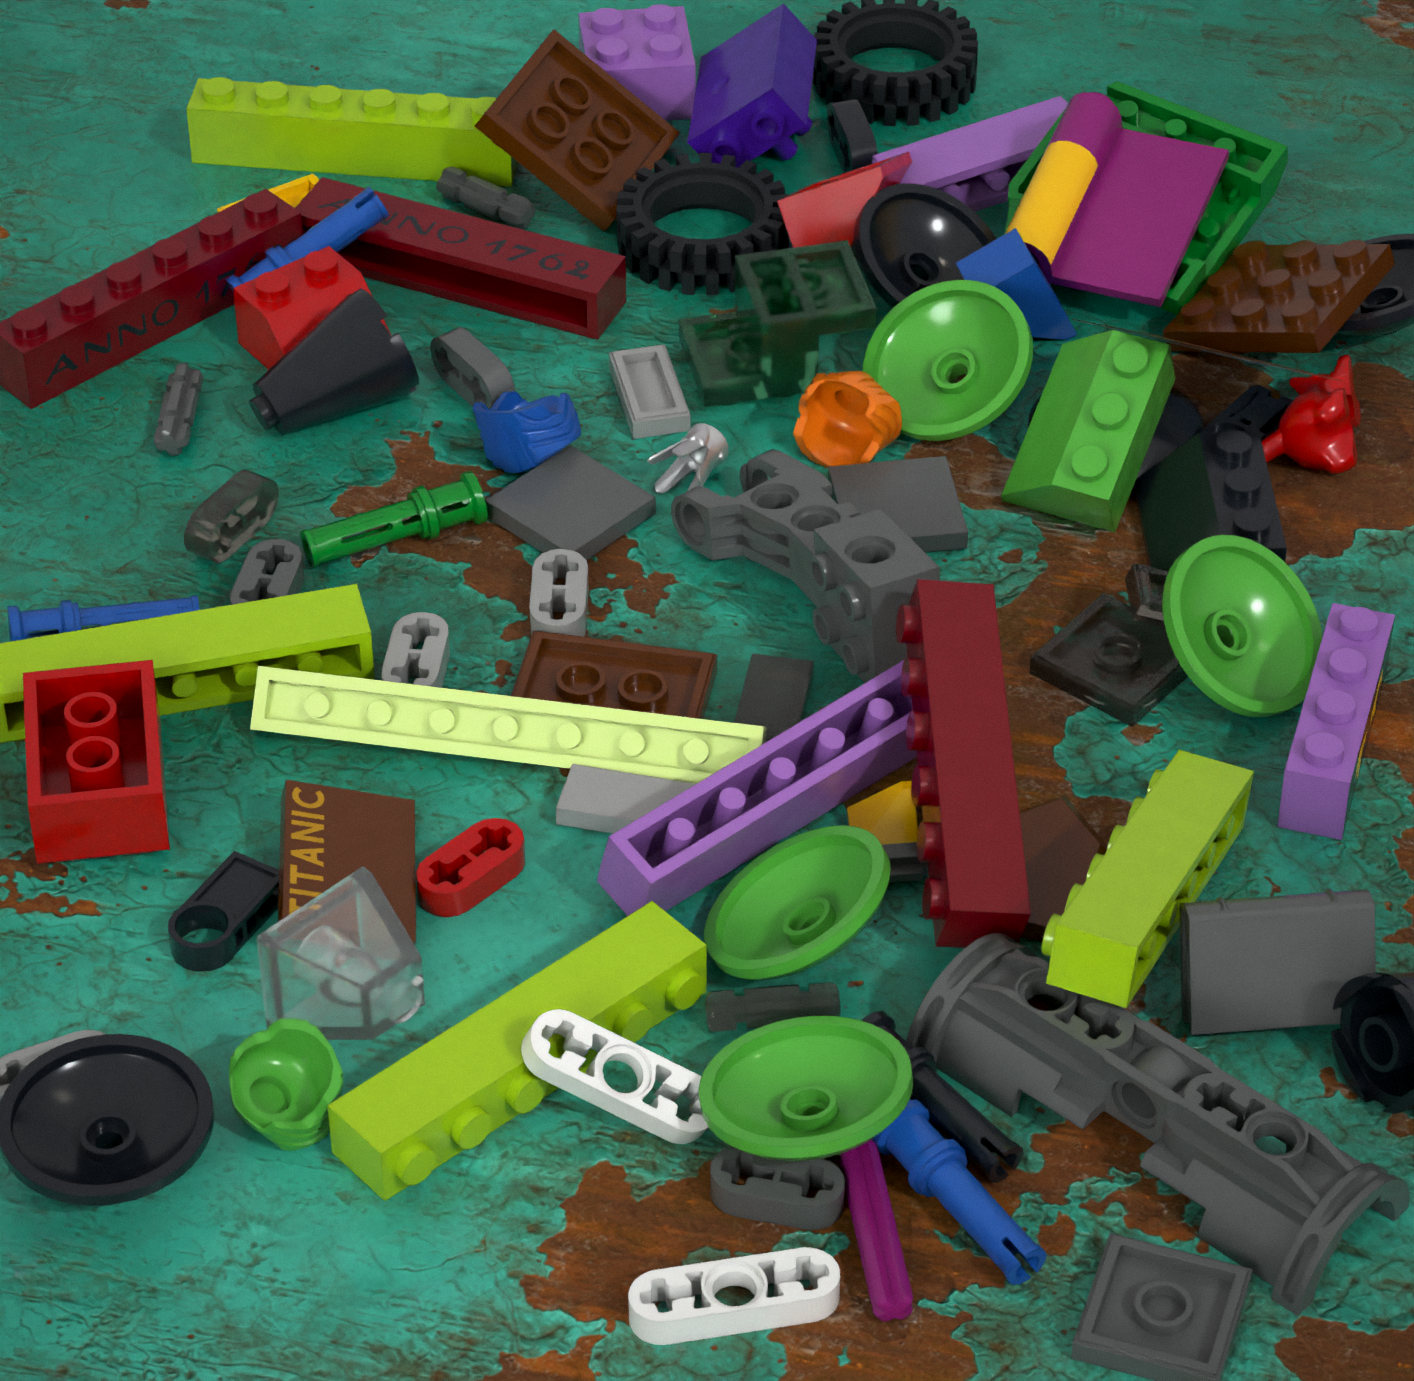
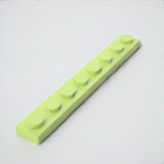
(496, 725)

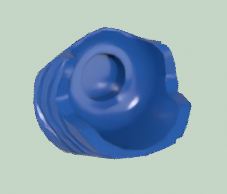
(525, 433)

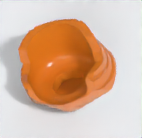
(846, 419)

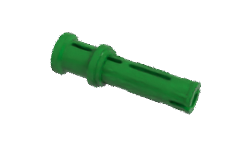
(426, 520)

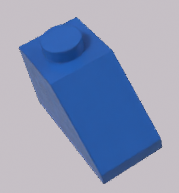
(1012, 269)

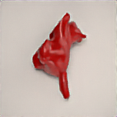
(1319, 422)

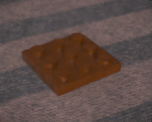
(576, 128)
(1280, 297)

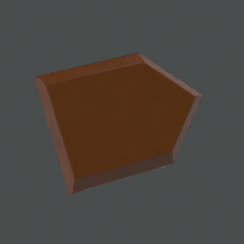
(1056, 855)

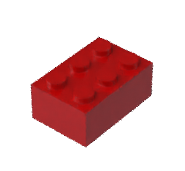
(94, 762)

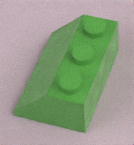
(1092, 428)

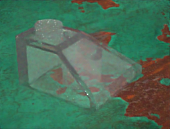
(342, 963)

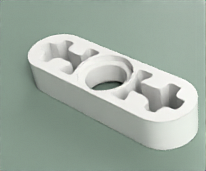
(591, 1086)
(716, 1319)

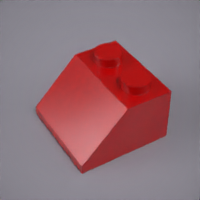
(290, 301)

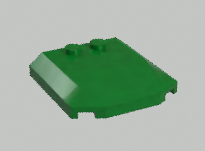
(1236, 203)

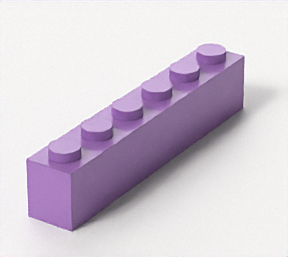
(759, 798)

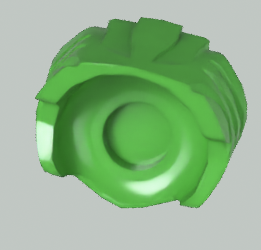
(285, 1082)

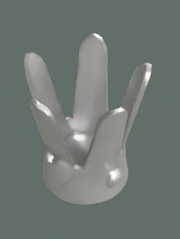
(698, 452)

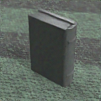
(1272, 959)

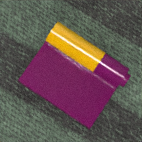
(1115, 203)

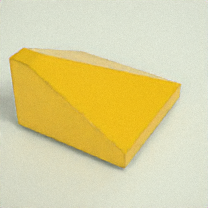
(887, 815)

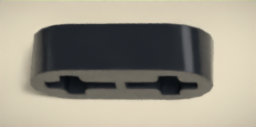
(850, 134)

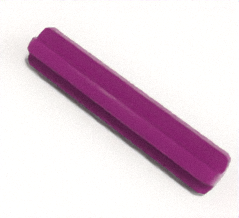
(876, 1233)

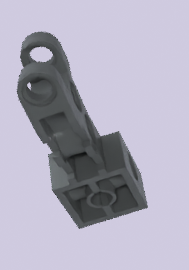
(841, 560)

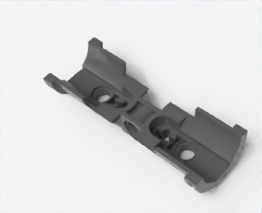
(1260, 1207)

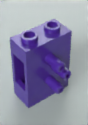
(755, 90)

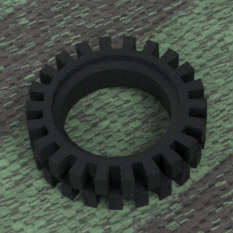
(896, 27)
(693, 187)

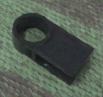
(232, 900)

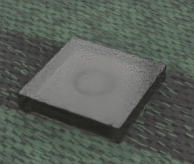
(1110, 661)

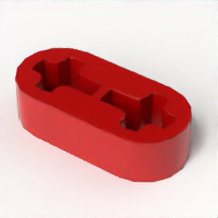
(467, 863)

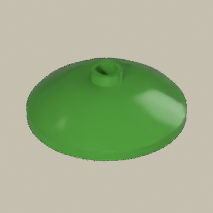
(947, 334)
(1241, 625)
(798, 903)
(806, 1087)

